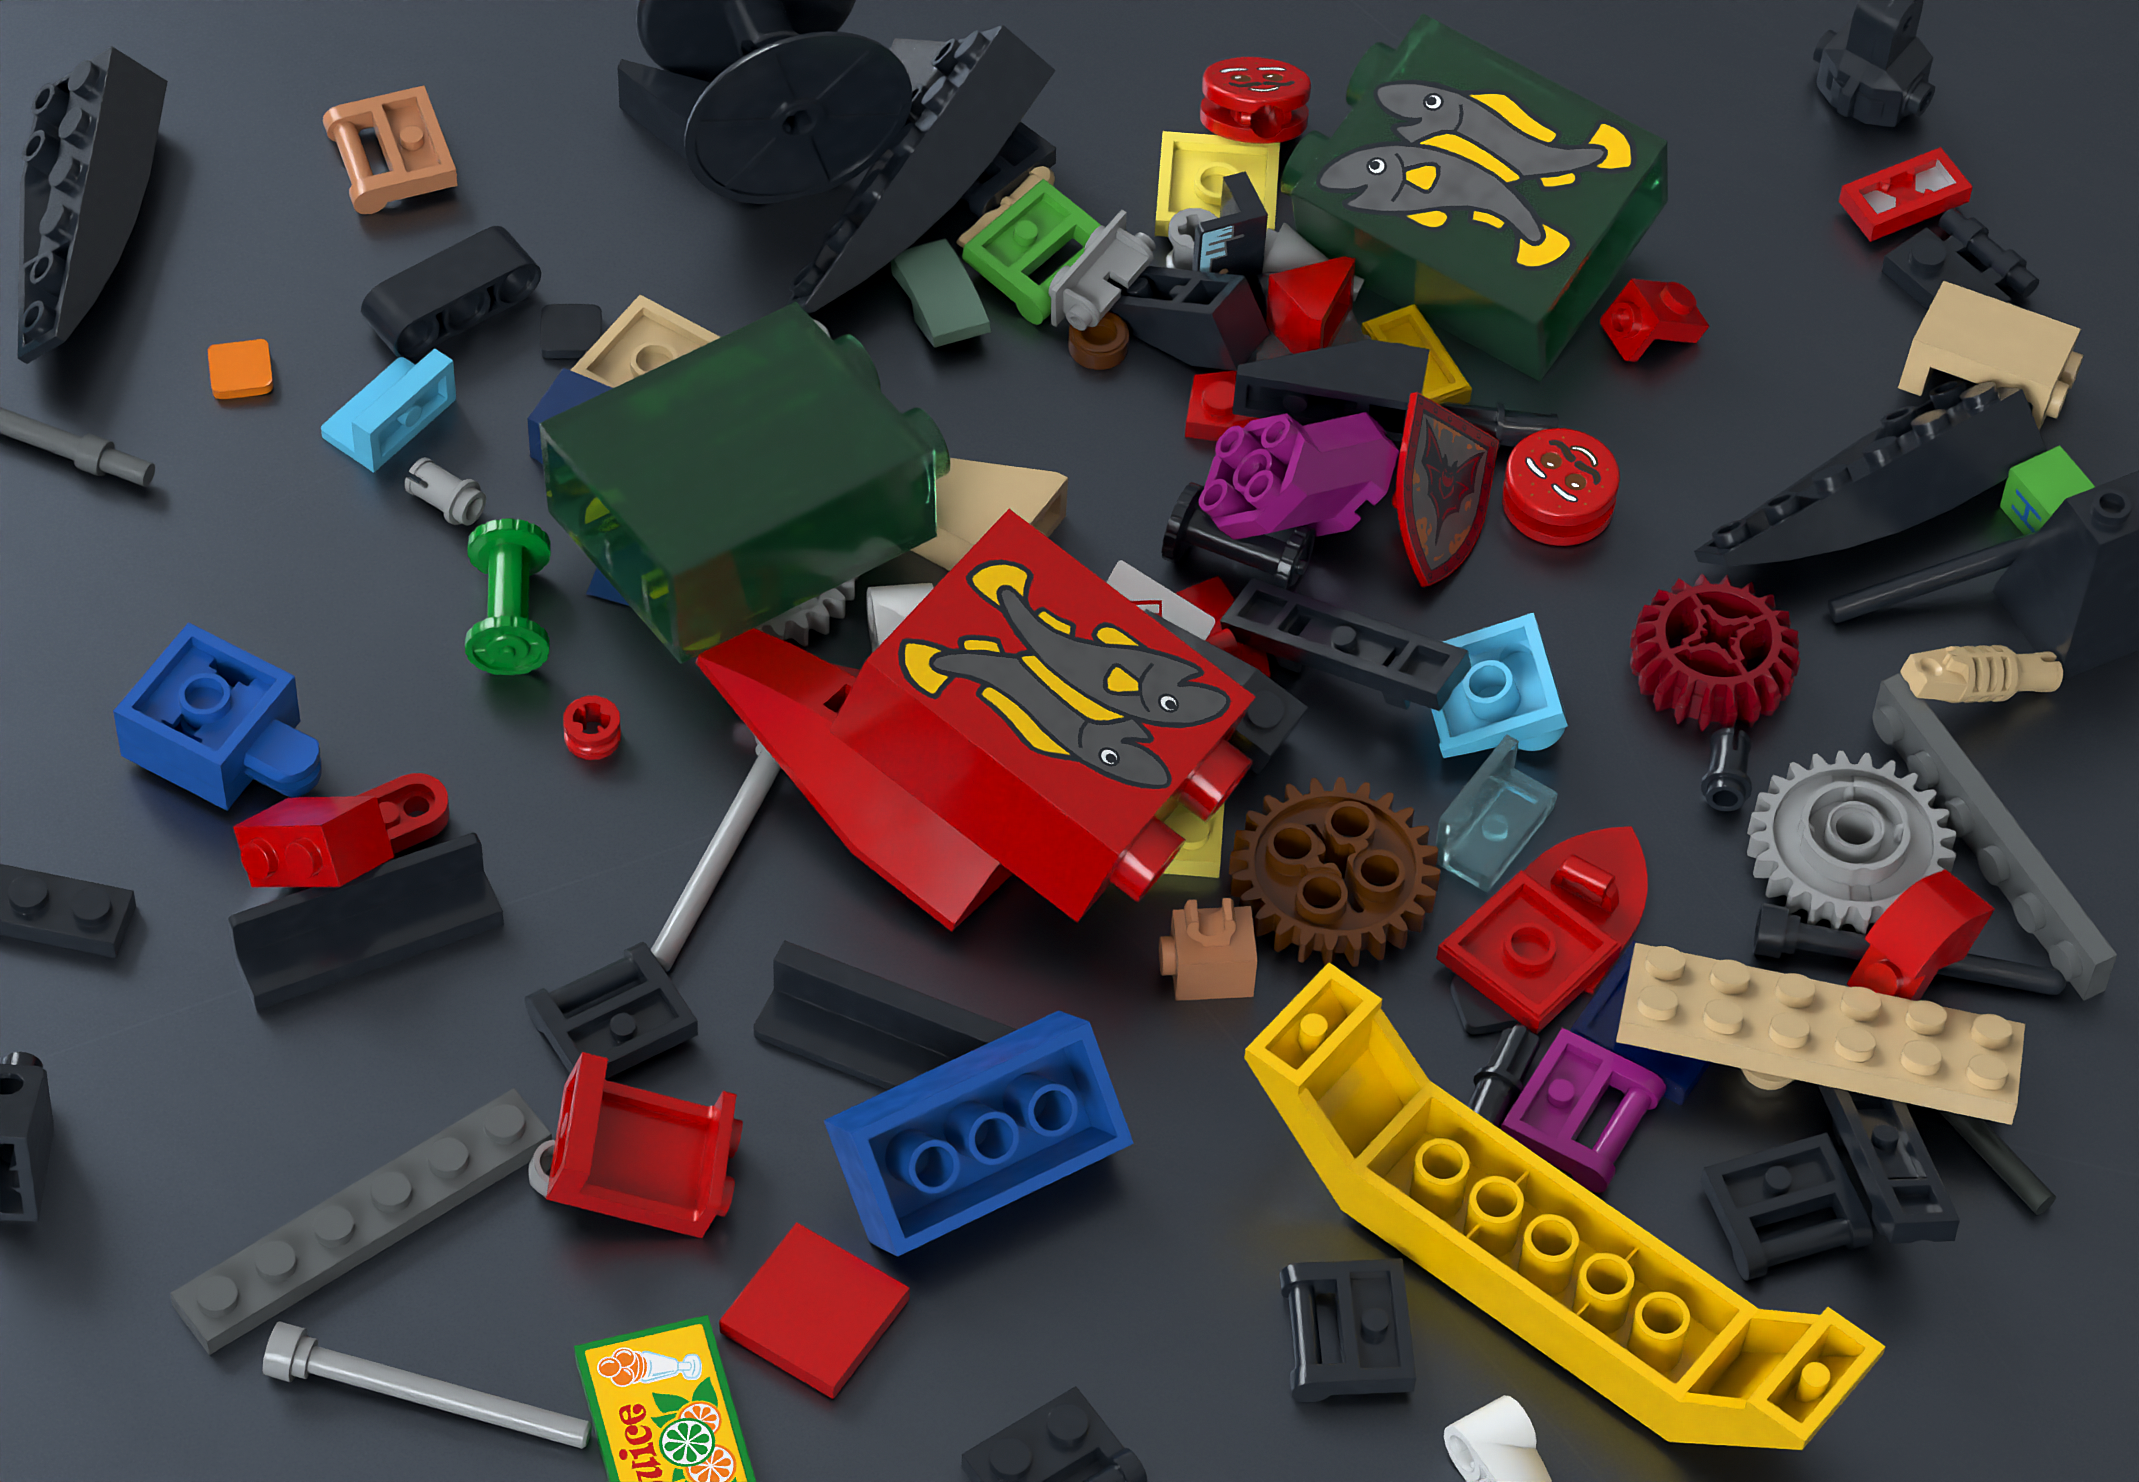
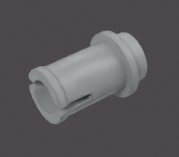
(457, 498)

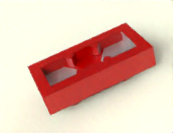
(1905, 194)

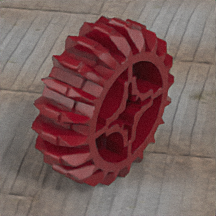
(1707, 671)

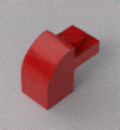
(1920, 934)

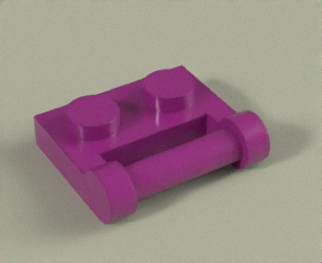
(1565, 1095)

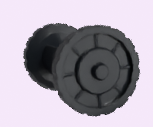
(1195, 527)

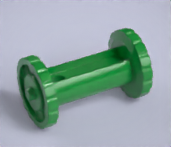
(506, 639)

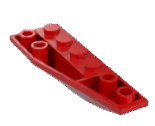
(790, 707)

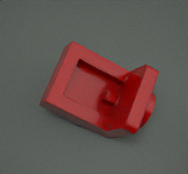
(1650, 312)

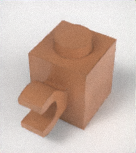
(1210, 952)

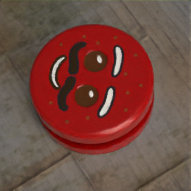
(1255, 100)
(1560, 486)

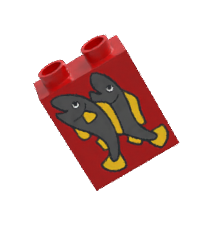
(1048, 719)

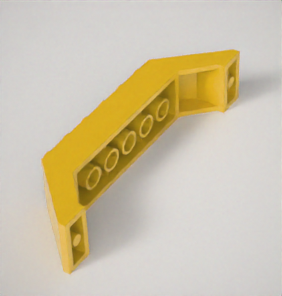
(1539, 1244)

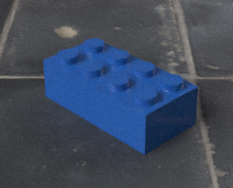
(978, 1132)

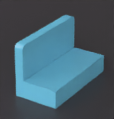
(392, 409)

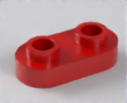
(407, 795)

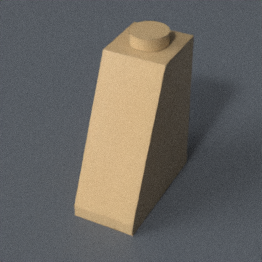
(979, 494)

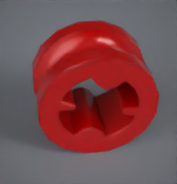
(592, 710)

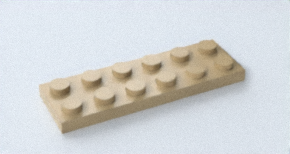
(1822, 1033)

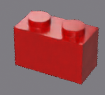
(313, 841)

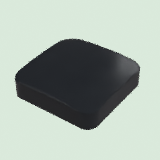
(569, 329)
(1477, 1011)

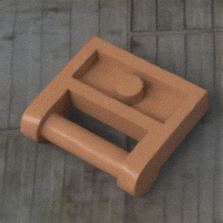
(409, 141)

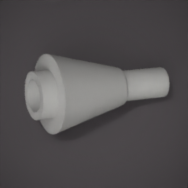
(1290, 250)

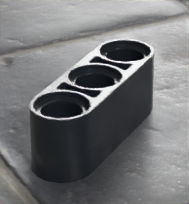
(450, 292)

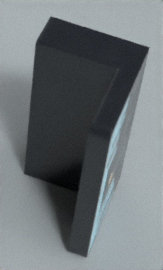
(1238, 237)

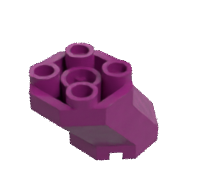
(1297, 475)

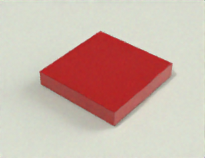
(1528, 951)
(814, 1310)

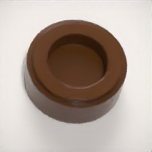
(1100, 345)

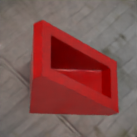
(1310, 303)

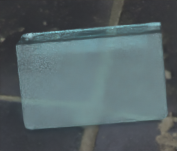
(1492, 818)

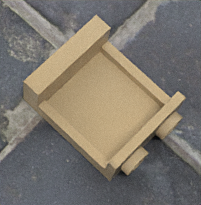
(1996, 344)

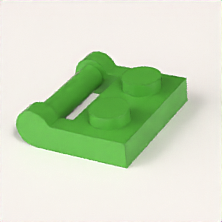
(1023, 241)

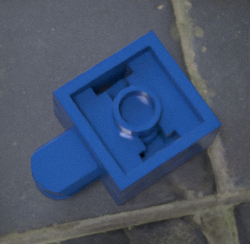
(217, 722)

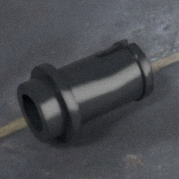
(1727, 781)

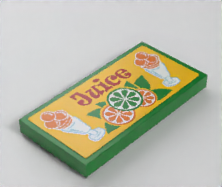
(663, 1406)

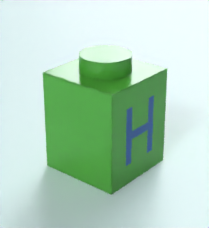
(2040, 487)

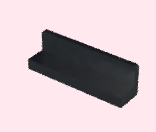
(364, 924)
(864, 1020)

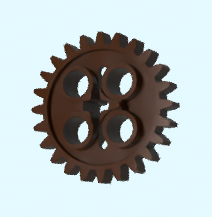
(1381, 852)

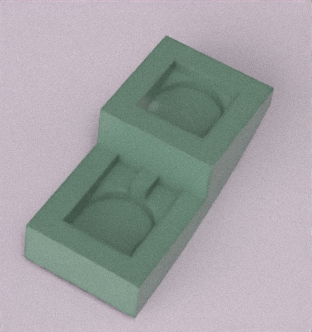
(941, 293)

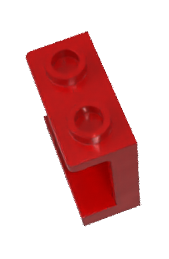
(642, 1152)

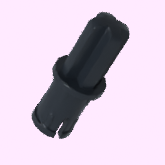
(1502, 423)
(1502, 1079)

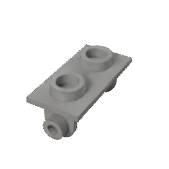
(1083, 288)

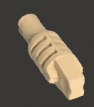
(1980, 673)

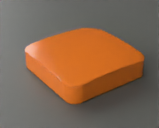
(240, 369)

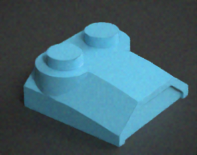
(1503, 693)

